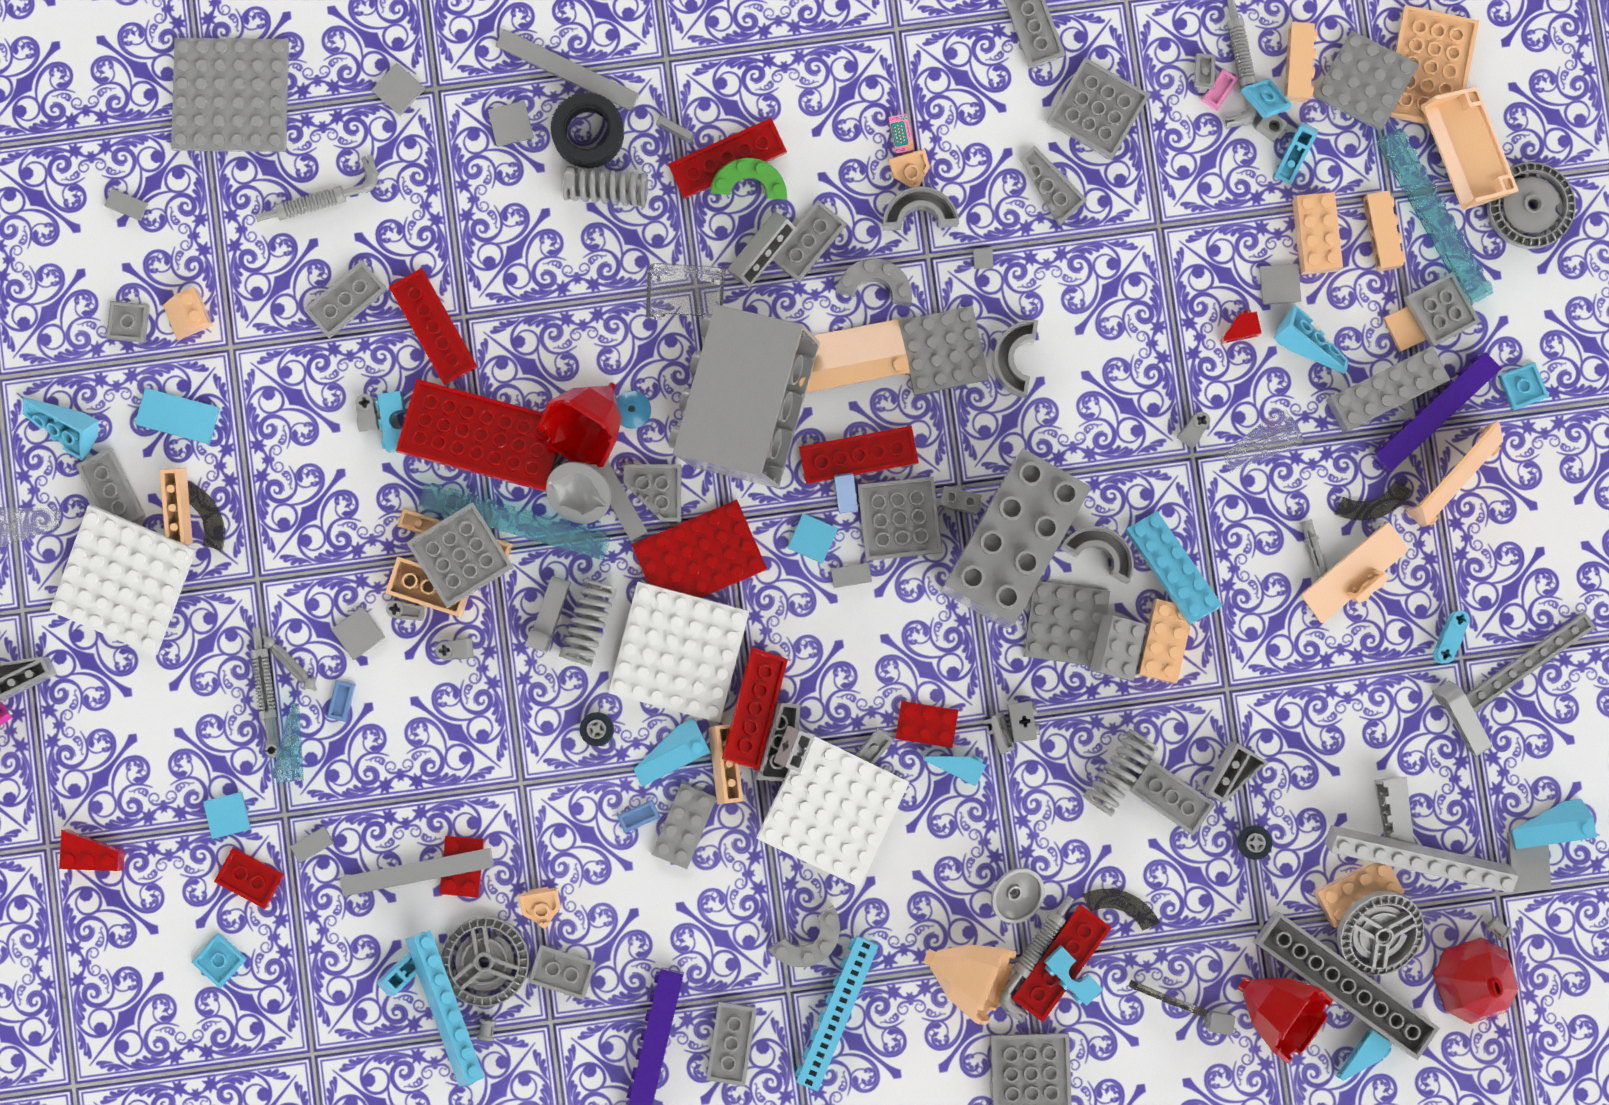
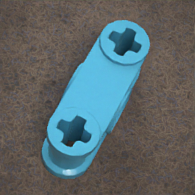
(1451, 637)

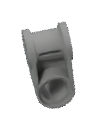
(366, 416)
(1192, 431)
(459, 649)

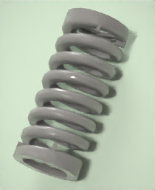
(585, 194)
(582, 623)
(1136, 741)

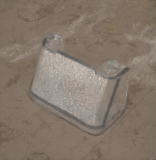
(683, 289)

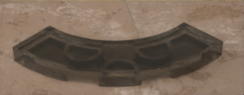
(1374, 508)
(211, 516)
(1124, 902)
(1168, 998)

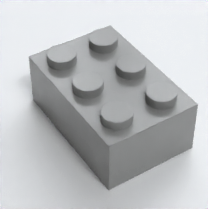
(1117, 647)

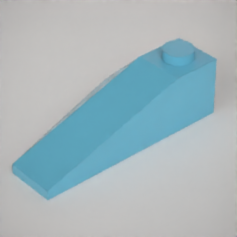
(1301, 337)
(70, 427)
(675, 751)
(1560, 824)

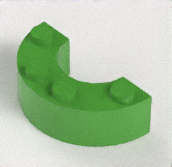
(749, 168)

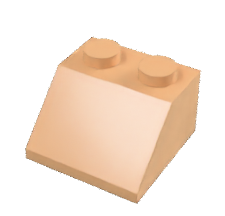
(187, 313)

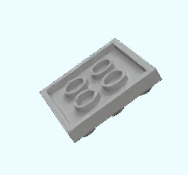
(1442, 310)

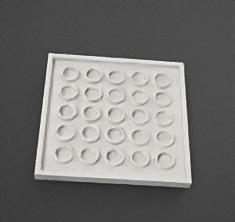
(122, 580)
(678, 652)
(833, 811)

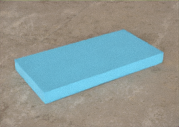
(177, 416)

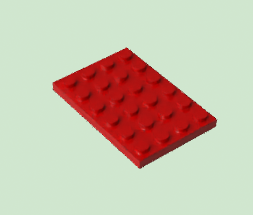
(702, 553)

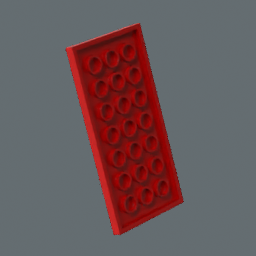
(476, 435)

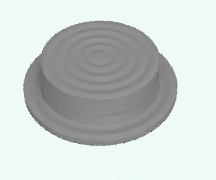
(578, 492)

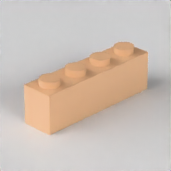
(1299, 62)
(1383, 231)
(176, 504)
(726, 773)

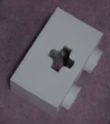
(960, 500)
(1018, 731)
(794, 749)

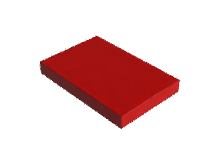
(249, 878)

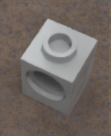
(1264, 129)
(1220, 1022)

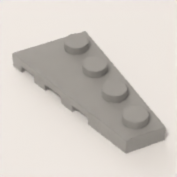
(1055, 189)

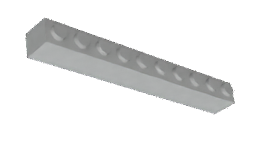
(1421, 859)

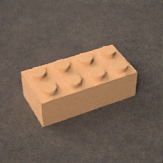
(1317, 233)
(412, 584)
(1164, 643)
(1343, 892)

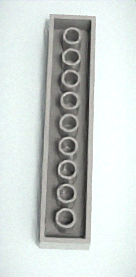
(1346, 985)

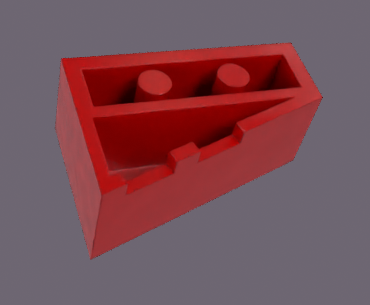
(85, 853)

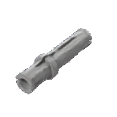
(1314, 548)

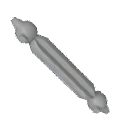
(289, 663)

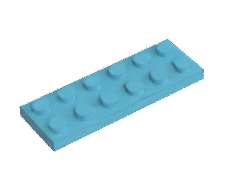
(1173, 568)

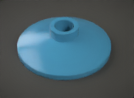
(642, 409)

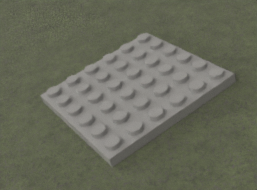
(230, 94)

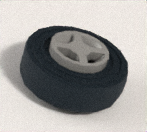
(591, 731)
(1261, 844)

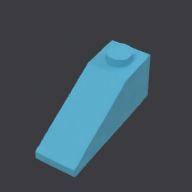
(1296, 152)
(963, 767)
(398, 975)
(1366, 1053)

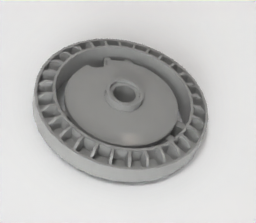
(1545, 201)
(1369, 918)
(499, 955)

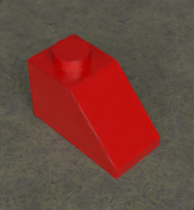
(1243, 327)

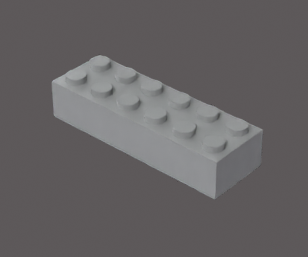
(1388, 389)

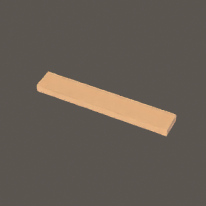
(419, 523)

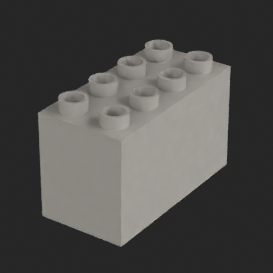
(744, 395)
(1015, 539)

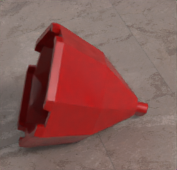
(583, 424)
(1468, 978)
(1285, 1012)

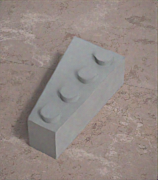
(784, 716)
(1395, 808)

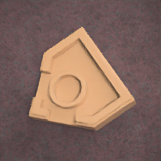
(910, 167)
(540, 905)

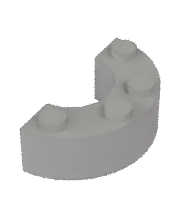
(920, 199)
(876, 271)
(1003, 357)
(1108, 541)
(813, 952)

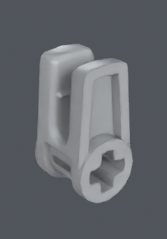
(407, 611)

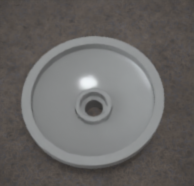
(1023, 900)

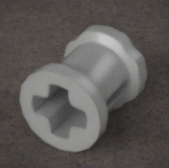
(1498, 928)
(486, 1029)

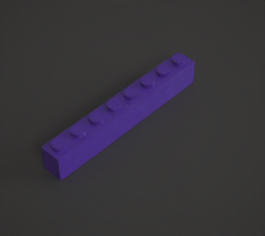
(1440, 409)
(655, 1037)

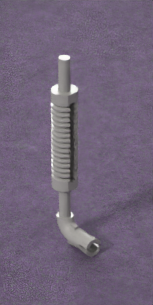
(1243, 62)
(313, 202)
(264, 691)
(1031, 957)

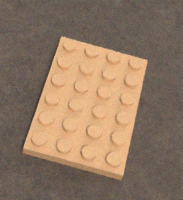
(1444, 53)

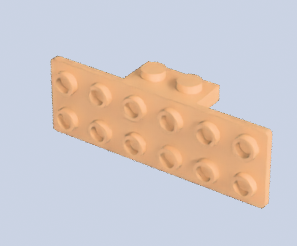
(1355, 574)

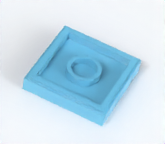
(1266, 98)
(1523, 386)
(812, 538)
(227, 815)
(219, 960)

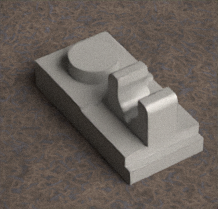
(1204, 72)
(1002, 735)
(875, 746)

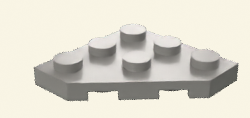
(657, 488)

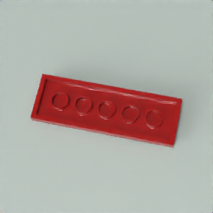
(696, 171)
(433, 326)
(859, 454)
(754, 709)
(1080, 939)

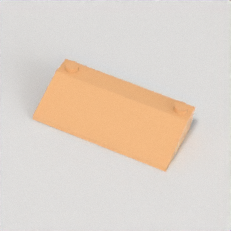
(1469, 147)
(858, 356)
(1434, 502)

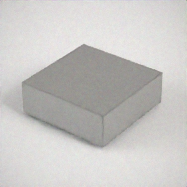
(983, 258)

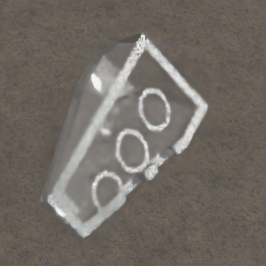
(1269, 438)
(22, 523)

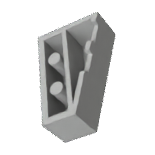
(23, 674)
(1232, 771)

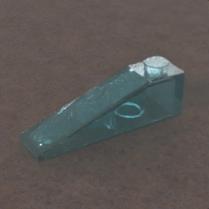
(289, 758)

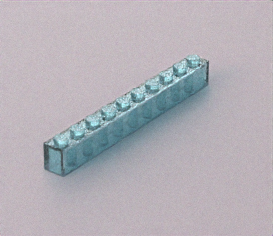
(1434, 215)
(518, 523)

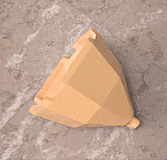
(972, 977)

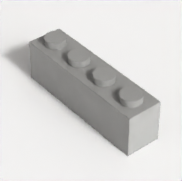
(762, 249)

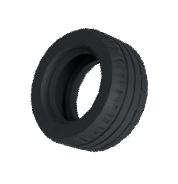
(581, 104)

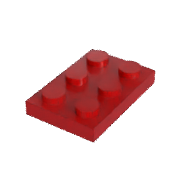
(926, 724)
(465, 883)

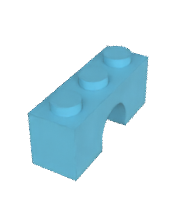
(389, 406)
(1084, 989)

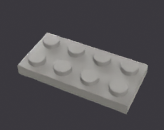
(1035, 31)
(810, 241)
(345, 299)
(110, 486)
(1172, 797)
(684, 825)
(731, 1043)

